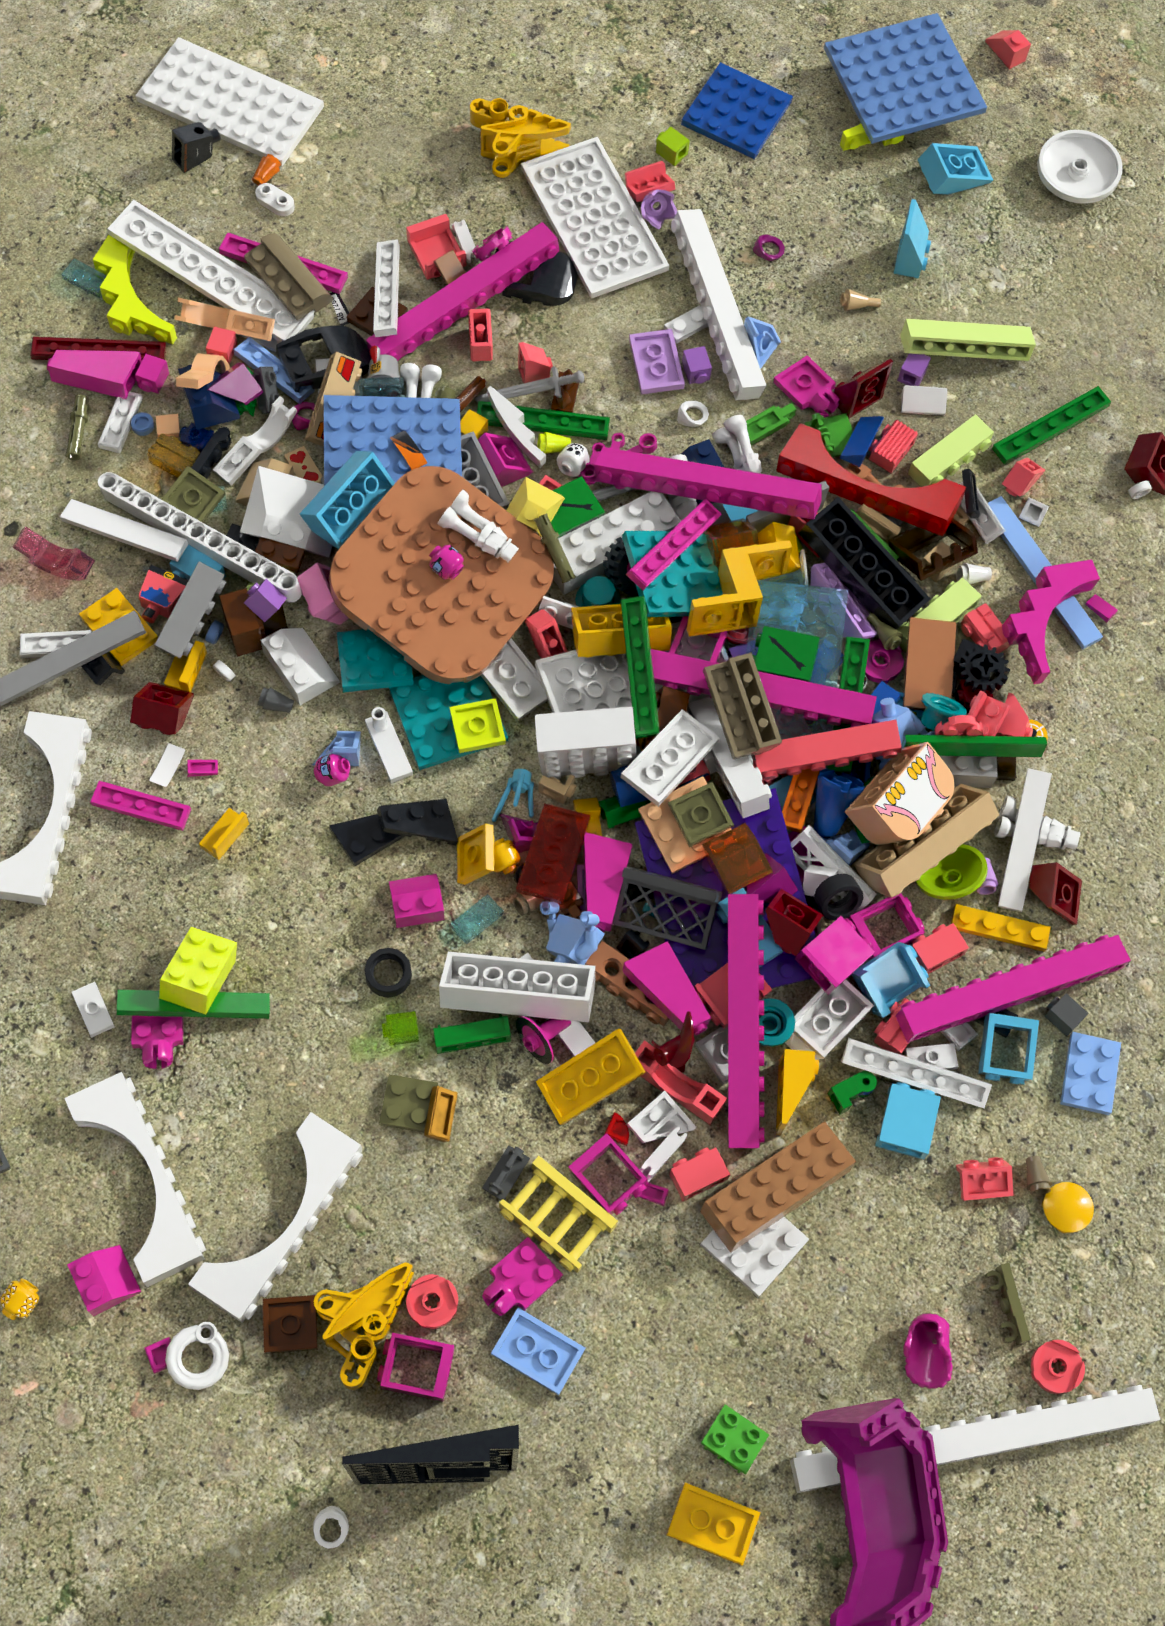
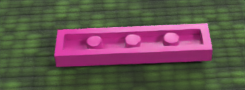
(140, 805)

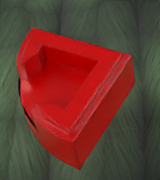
(618, 1129)

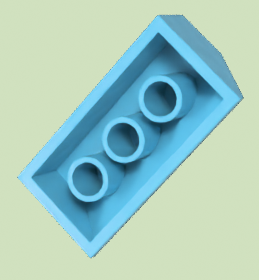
(347, 498)

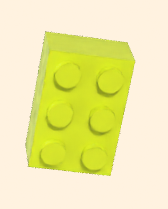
(198, 970)

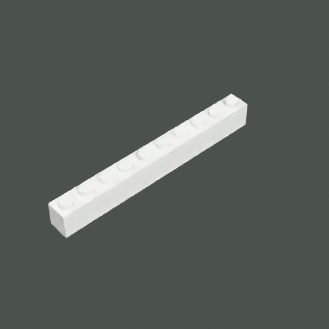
(718, 305)

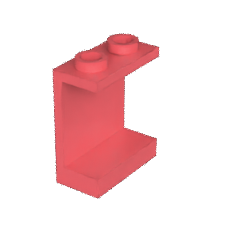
(714, 995)

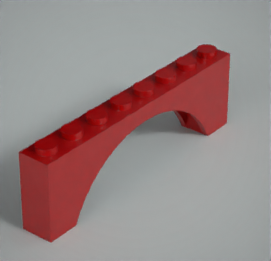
(925, 507)

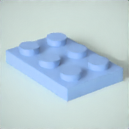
(1090, 1073)
(538, 1351)

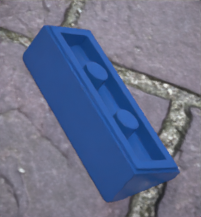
(861, 439)

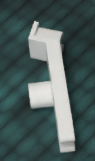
(464, 238)
(662, 1153)

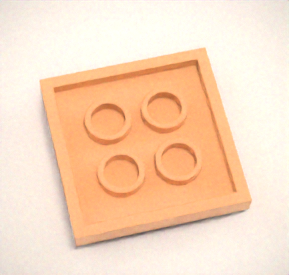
(667, 833)

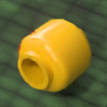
(505, 856)

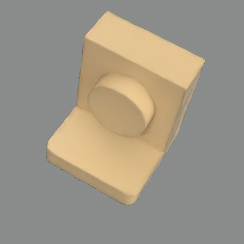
(555, 789)

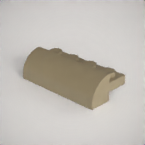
(287, 276)
(742, 706)

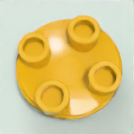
(1068, 1207)

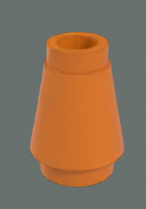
(266, 170)

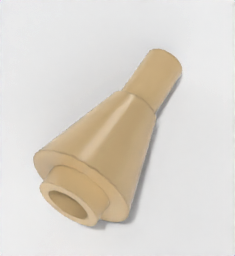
(855, 300)

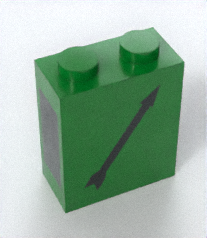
(577, 508)
(786, 653)

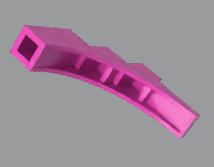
(1029, 627)

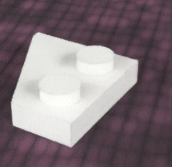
(660, 1119)

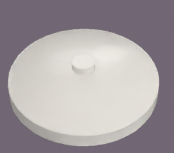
(1079, 166)

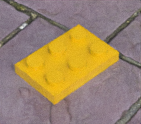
(109, 609)

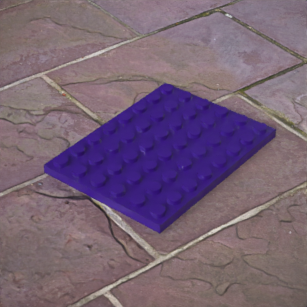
(699, 963)

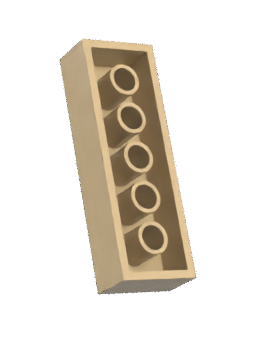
(898, 864)

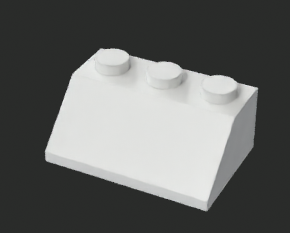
(298, 663)

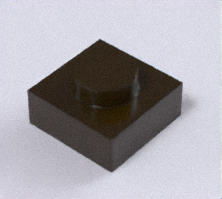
(1006, 768)

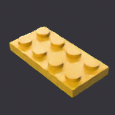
(590, 1076)

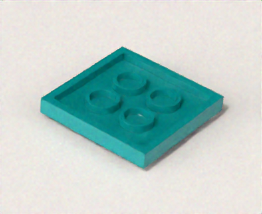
(370, 662)

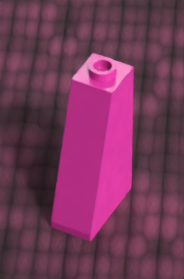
(96, 371)
(603, 876)
(667, 986)

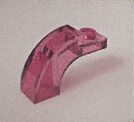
(58, 561)

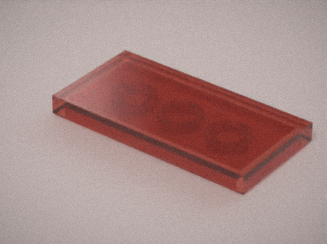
(553, 853)

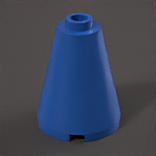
(832, 799)

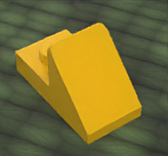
(590, 807)

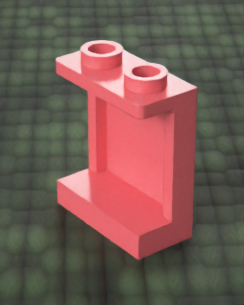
(432, 240)

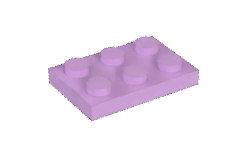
(656, 361)

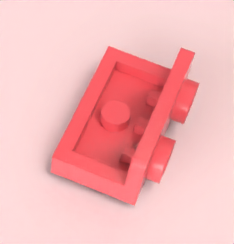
(646, 179)

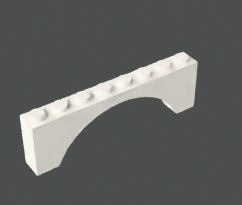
(30, 871)
(171, 1241)
(241, 1283)

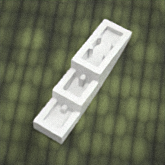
(512, 421)

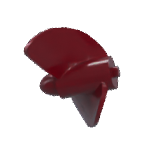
(677, 1050)

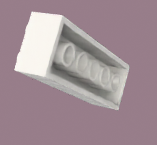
(589, 543)
(517, 986)

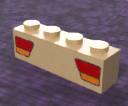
(338, 380)

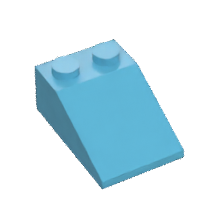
(953, 168)
(913, 244)

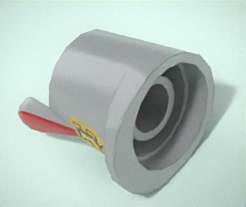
(382, 365)

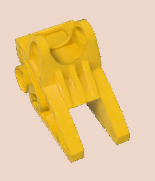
(518, 138)
(359, 1310)

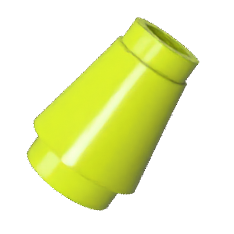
(552, 443)

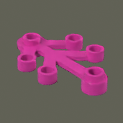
(645, 439)

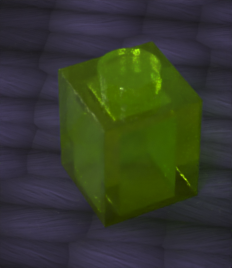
(401, 1028)

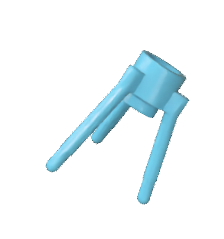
(519, 783)

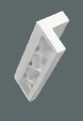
(829, 858)

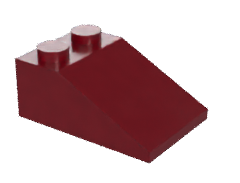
(863, 388)

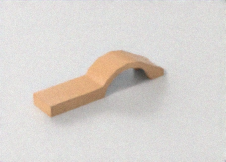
(229, 319)
(201, 371)

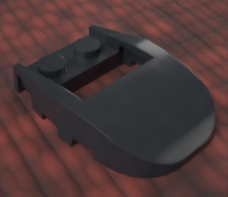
(551, 284)
(336, 338)

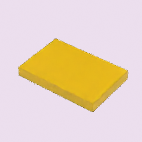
(713, 1524)

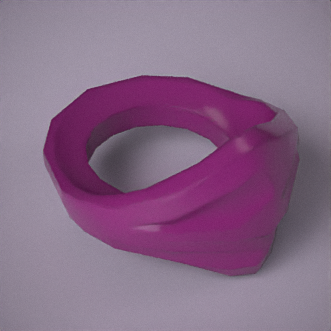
(761, 240)

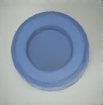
(142, 424)
(214, 632)

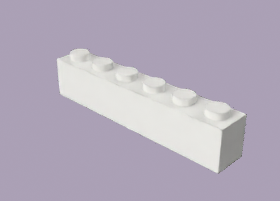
(738, 775)

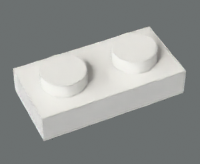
(687, 324)

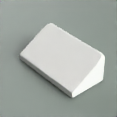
(923, 400)

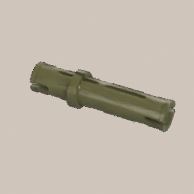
(78, 420)
(554, 547)

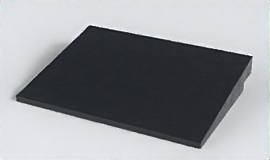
(442, 1460)

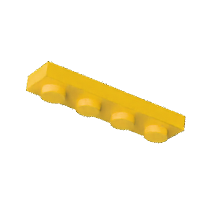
(1001, 927)

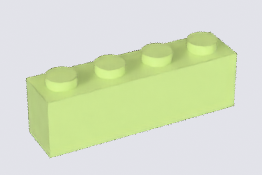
(951, 452)
(950, 606)

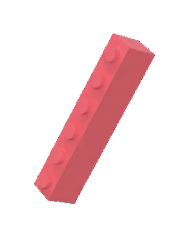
(831, 748)

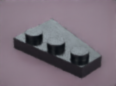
(422, 819)
(362, 838)

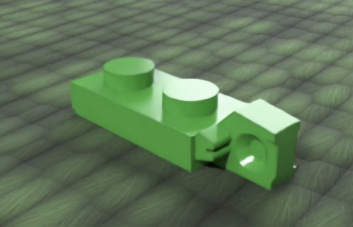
(769, 422)

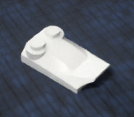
(828, 1019)

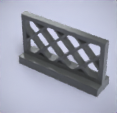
(670, 886)

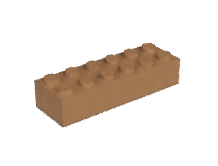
(777, 1186)

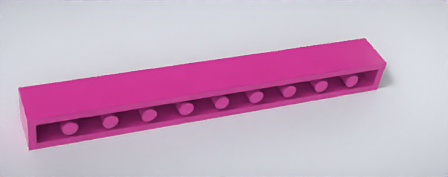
(468, 292)
(709, 482)
(782, 693)
(1011, 988)
(743, 1021)

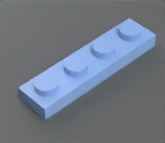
(257, 356)

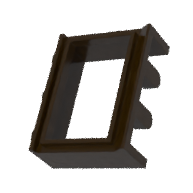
(918, 538)

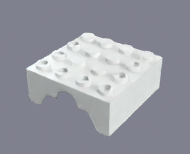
(585, 741)

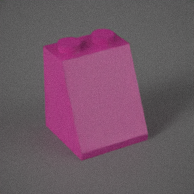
(835, 954)

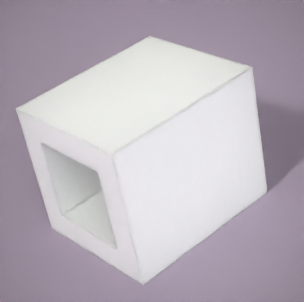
(814, 876)

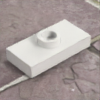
(93, 1009)
(937, 1055)

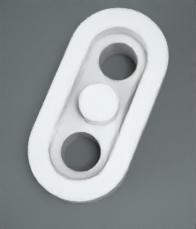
(272, 199)

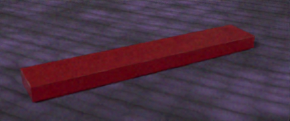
(45, 347)

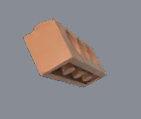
(608, 957)

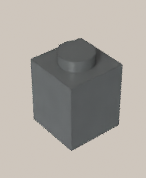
(1065, 1014)

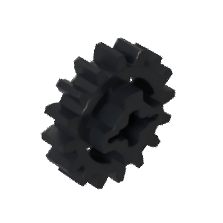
(975, 672)

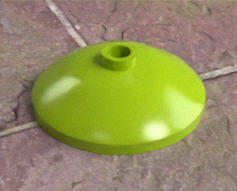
(955, 874)

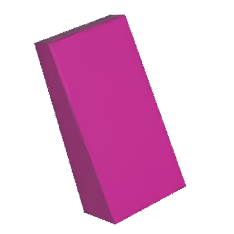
(1101, 607)
(202, 767)
(655, 1194)

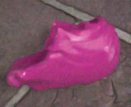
(927, 1362)

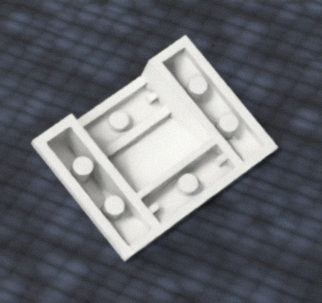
(276, 510)

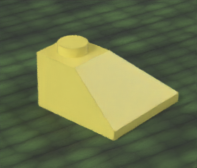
(533, 501)

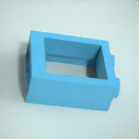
(1009, 1022)

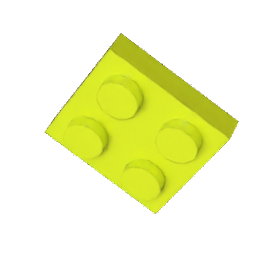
(477, 725)

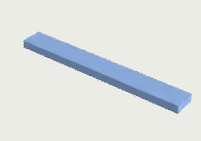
(1033, 561)

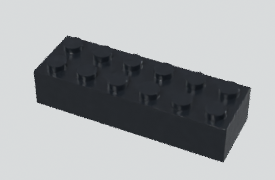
(863, 564)

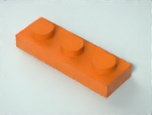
(799, 799)

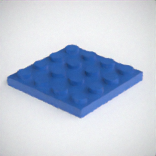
(737, 110)

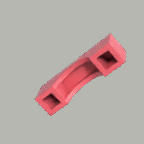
(694, 1096)

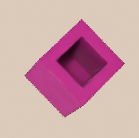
(152, 374)

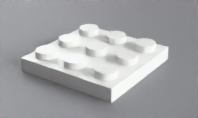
(761, 1257)

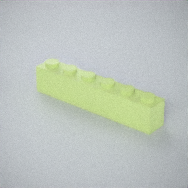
(967, 339)

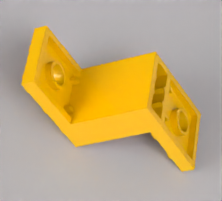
(741, 595)

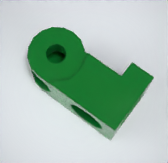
(856, 1086)

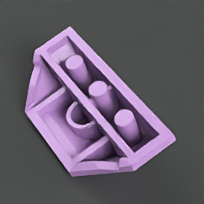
(856, 614)

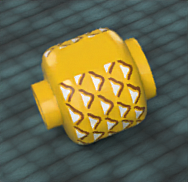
(19, 1299)

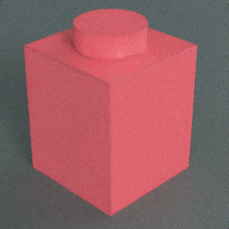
(222, 343)

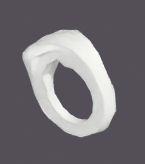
(685, 420)
(330, 1512)

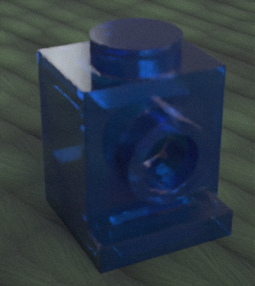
(197, 438)

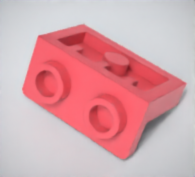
(988, 712)
(985, 1179)

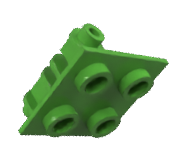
(834, 431)
(734, 1439)

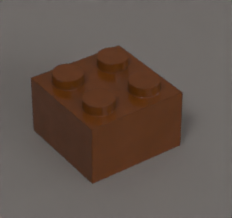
(243, 624)

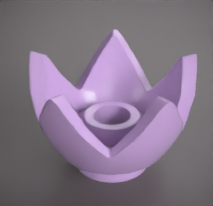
(664, 211)

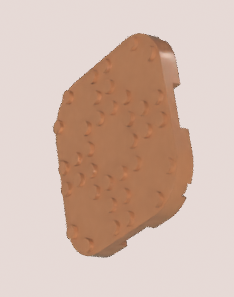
(437, 624)

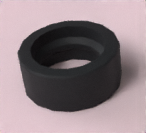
(833, 886)
(385, 954)

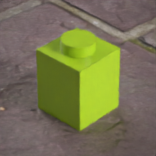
(672, 146)

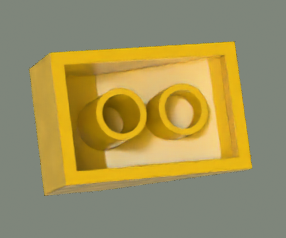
(795, 1074)

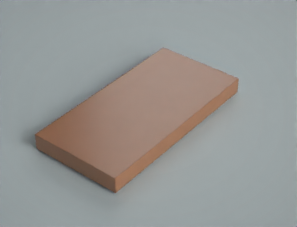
(928, 660)

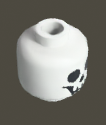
(573, 459)

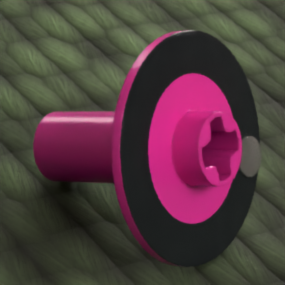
(537, 1037)

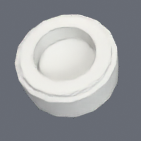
(1140, 490)
(224, 671)

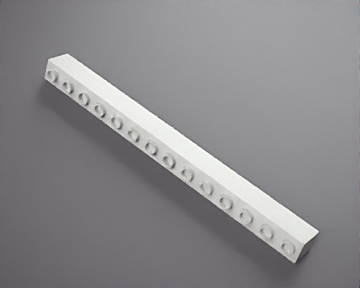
(1006, 1433)

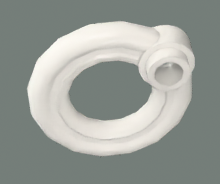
(177, 1345)

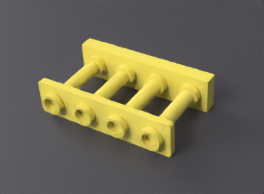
(562, 1188)

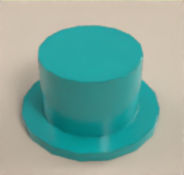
(597, 592)
(939, 709)
(777, 1022)

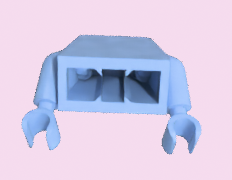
(907, 722)
(571, 938)

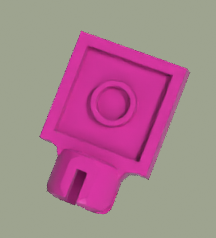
(808, 386)
(156, 1038)
(520, 1278)

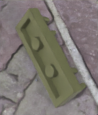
(1010, 1304)

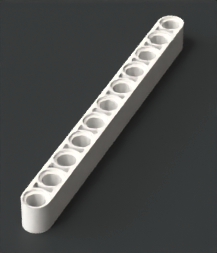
(199, 535)

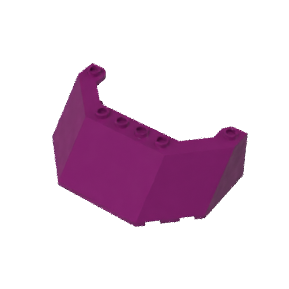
(889, 1510)

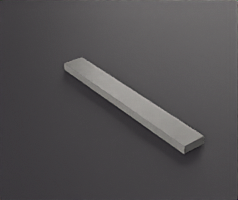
(70, 657)

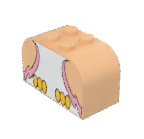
(903, 796)

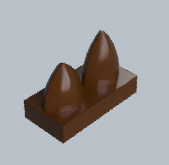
(569, 394)

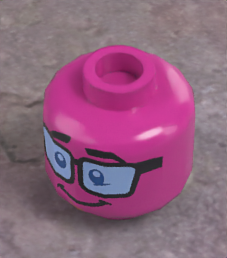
(446, 562)
(331, 769)

